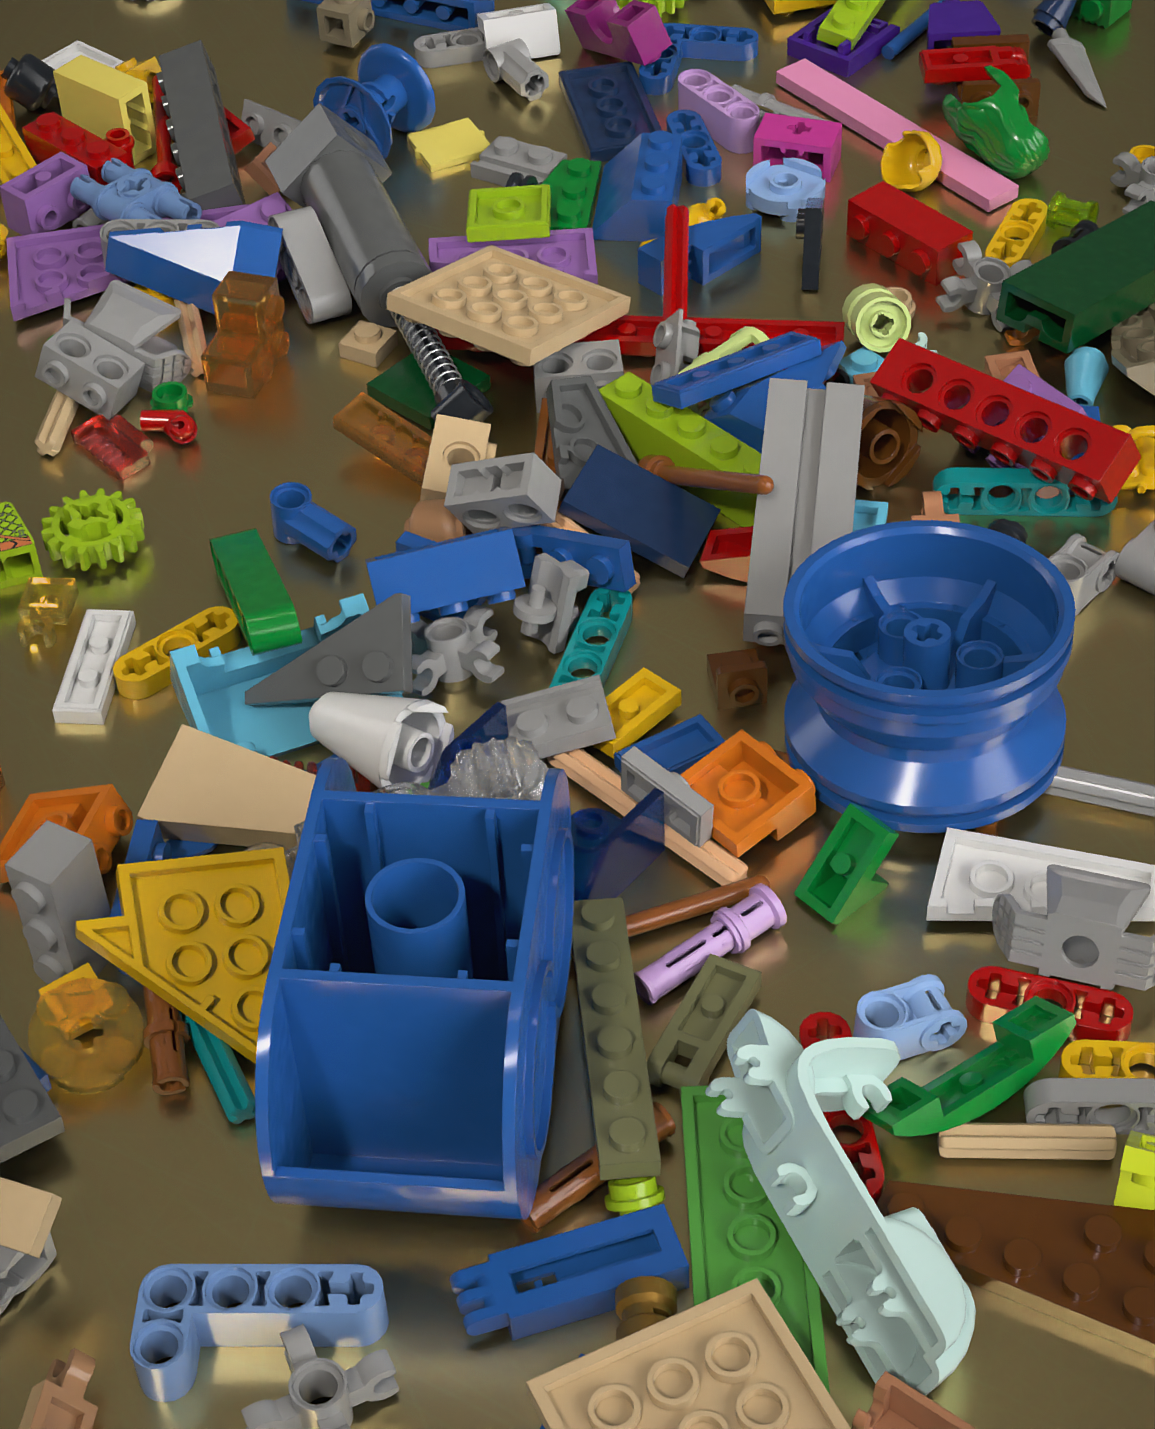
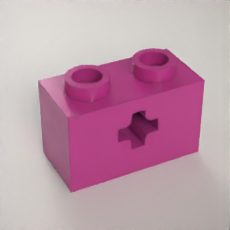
(798, 138)

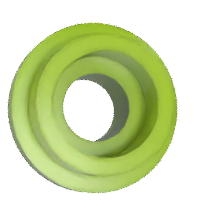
(633, 1194)

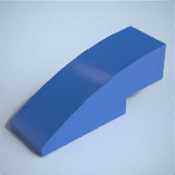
(712, 250)

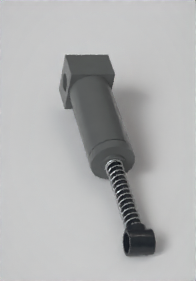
(342, 179)

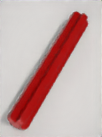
(676, 261)

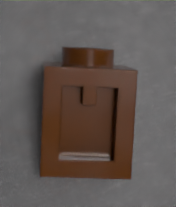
(737, 678)

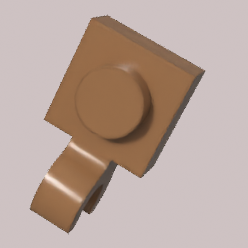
(59, 1398)

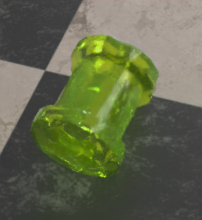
(1069, 212)

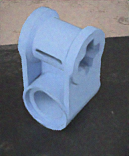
(910, 1017)

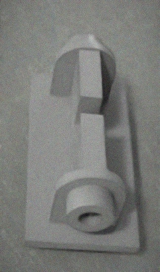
(267, 123)
(674, 342)

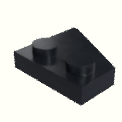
(810, 228)

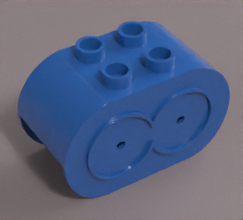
(416, 1001)

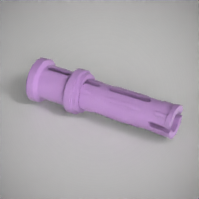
(729, 932)

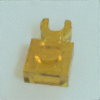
(43, 605)

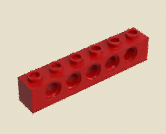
(1098, 473)

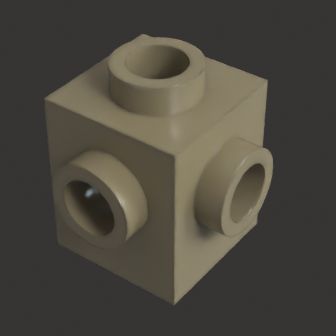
(344, 21)

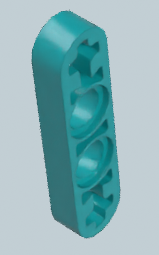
(1020, 502)
(593, 623)

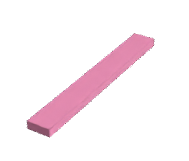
(884, 126)

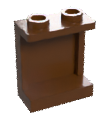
(977, 90)

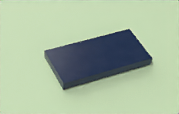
(607, 107)

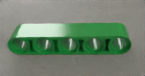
(255, 592)

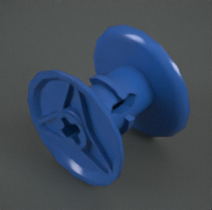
(388, 95)

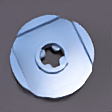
(784, 187)

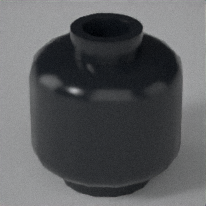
(29, 82)

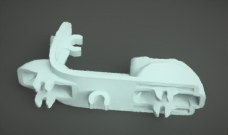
(879, 1273)

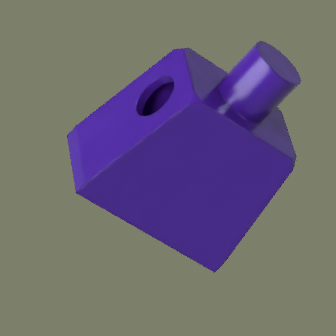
(958, 19)

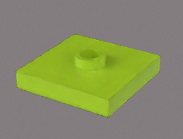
(509, 213)

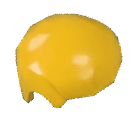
(911, 161)

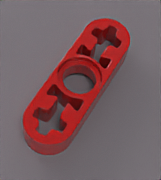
(1070, 995)

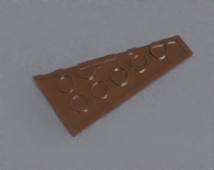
(1049, 1254)

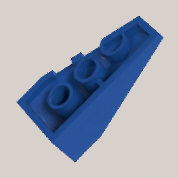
(193, 260)
(744, 408)

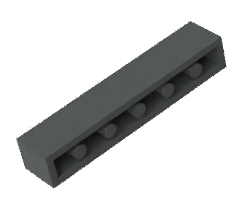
(199, 128)

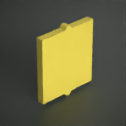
(448, 144)

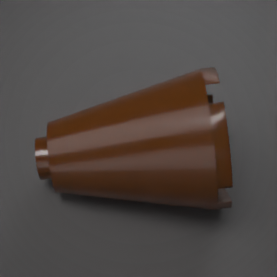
(887, 442)

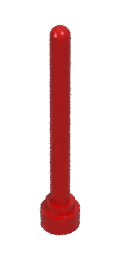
(165, 168)

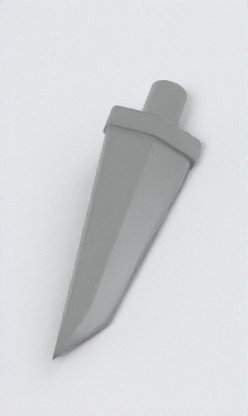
(1074, 59)

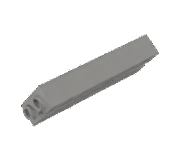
(813, 461)

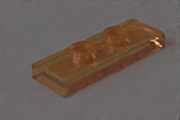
(385, 435)

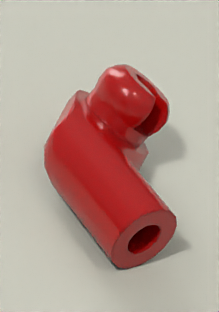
(174, 423)

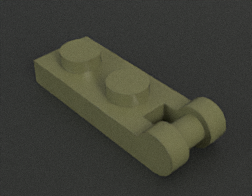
(703, 1023)

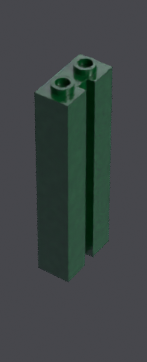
(1085, 284)

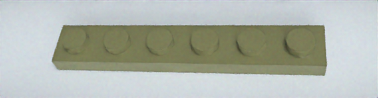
(613, 1042)

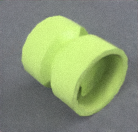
(876, 317)

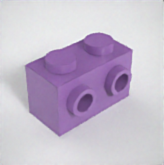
(42, 196)

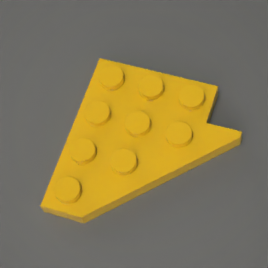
(199, 935)

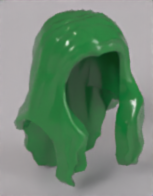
(999, 129)

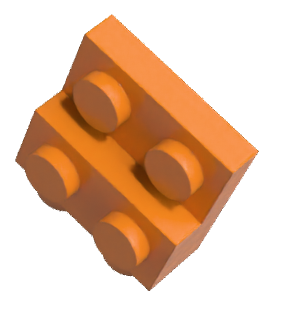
(751, 792)
(89, 811)

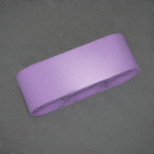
(725, 112)

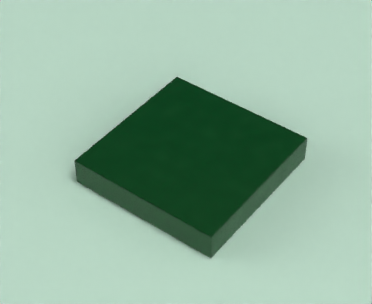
(409, 393)

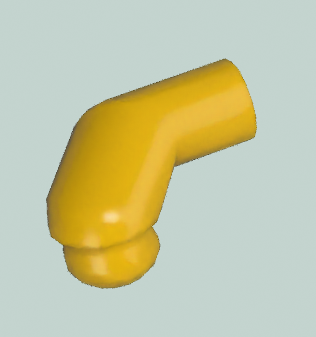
(702, 212)

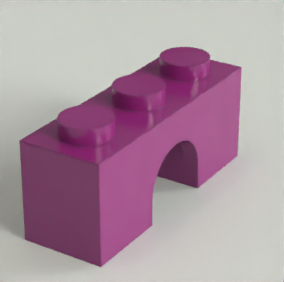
(627, 34)

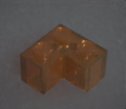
(248, 335)

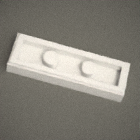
(89, 673)

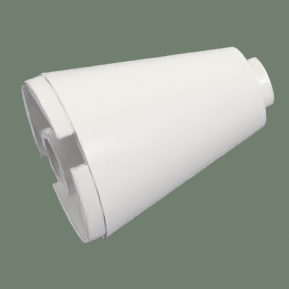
(382, 735)

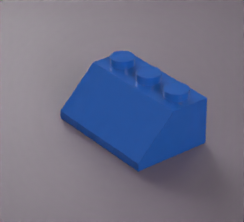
(639, 188)
(450, 572)

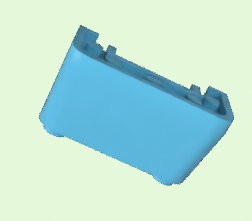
(215, 688)

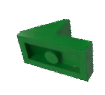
(846, 866)

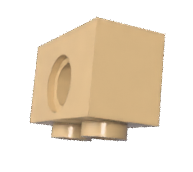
(453, 442)

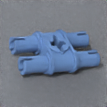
(132, 195)

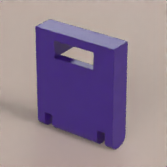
(840, 59)

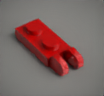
(968, 63)

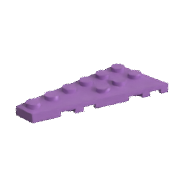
(63, 265)

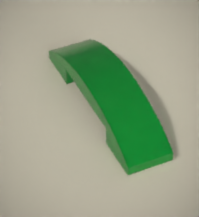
(1024, 1045)

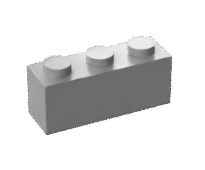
(55, 885)

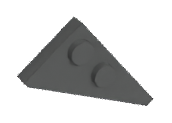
(361, 658)

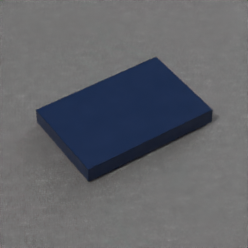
(639, 507)

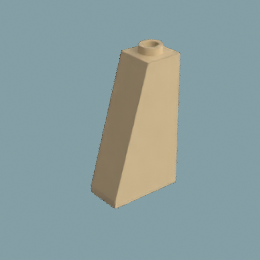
(226, 793)

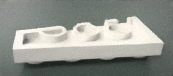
(981, 866)

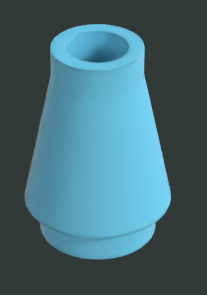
(1085, 374)

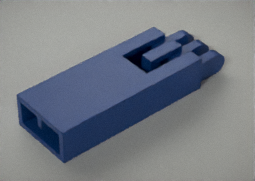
(587, 1270)

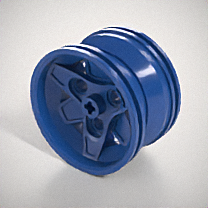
(927, 673)

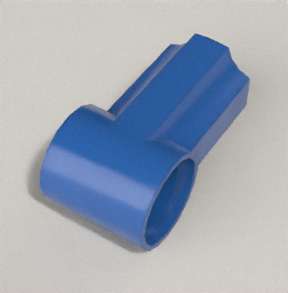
(304, 522)

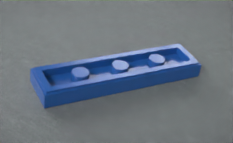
(736, 369)

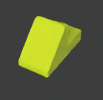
(1137, 1173)

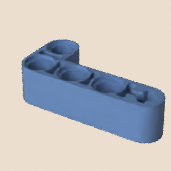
(352, 1319)

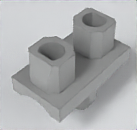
(549, 606)

